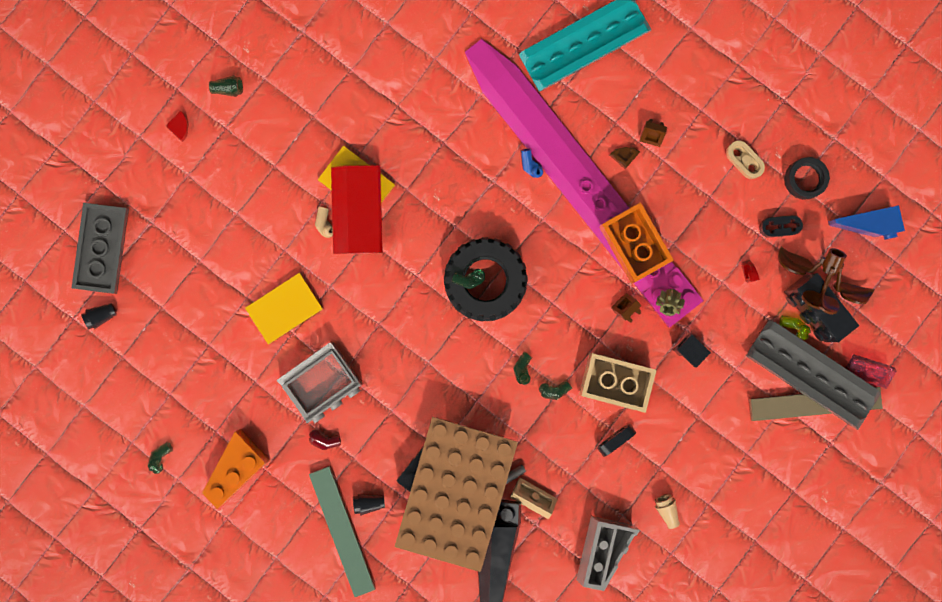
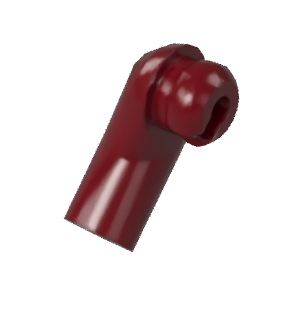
(323, 443)

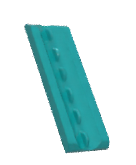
(584, 42)

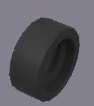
(821, 170)

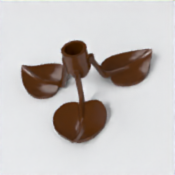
(831, 265)

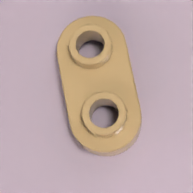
(746, 158)

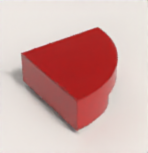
(179, 126)
(750, 272)

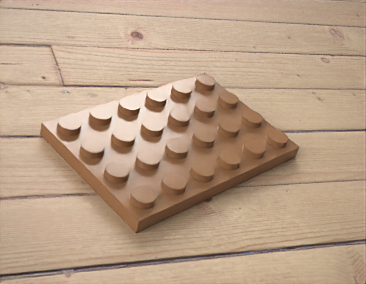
(456, 494)

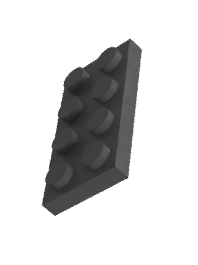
(100, 248)

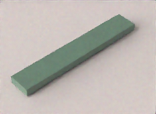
(342, 531)

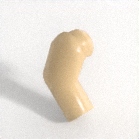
(322, 224)

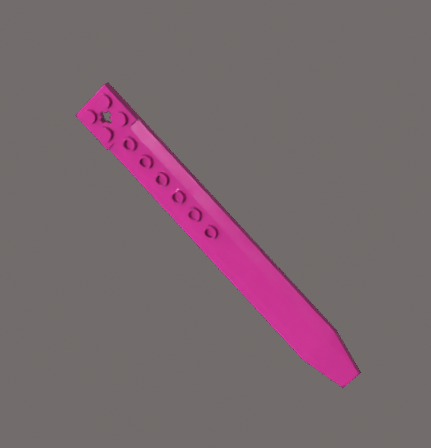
(566, 163)

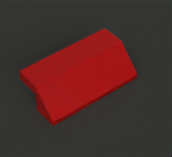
(356, 209)

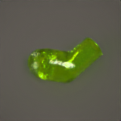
(795, 323)

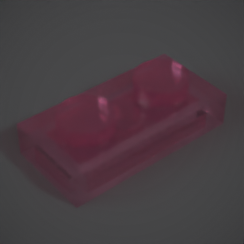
(871, 371)

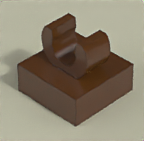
(653, 133)
(626, 307)

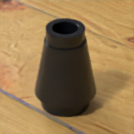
(99, 315)
(366, 503)

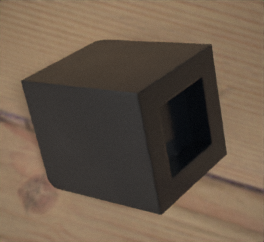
(692, 350)

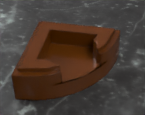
(624, 156)

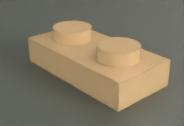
(534, 498)

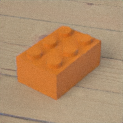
(636, 243)

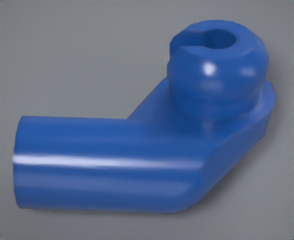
(530, 165)

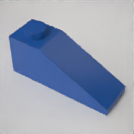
(876, 223)

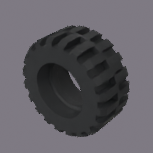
(515, 279)

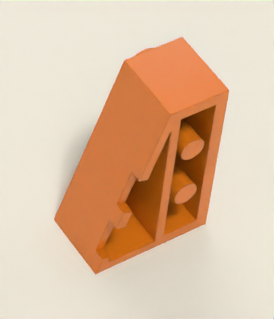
(235, 468)

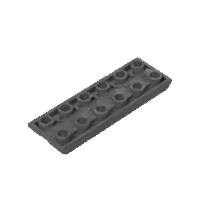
(813, 374)

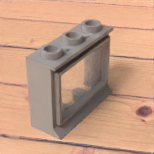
(320, 383)

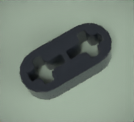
(781, 221)
(616, 440)

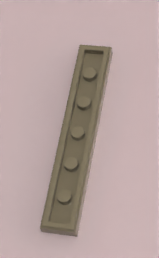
(790, 406)

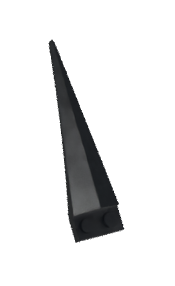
(500, 552)

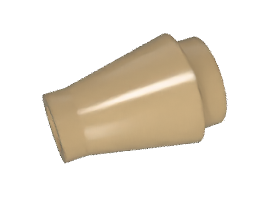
(668, 510)

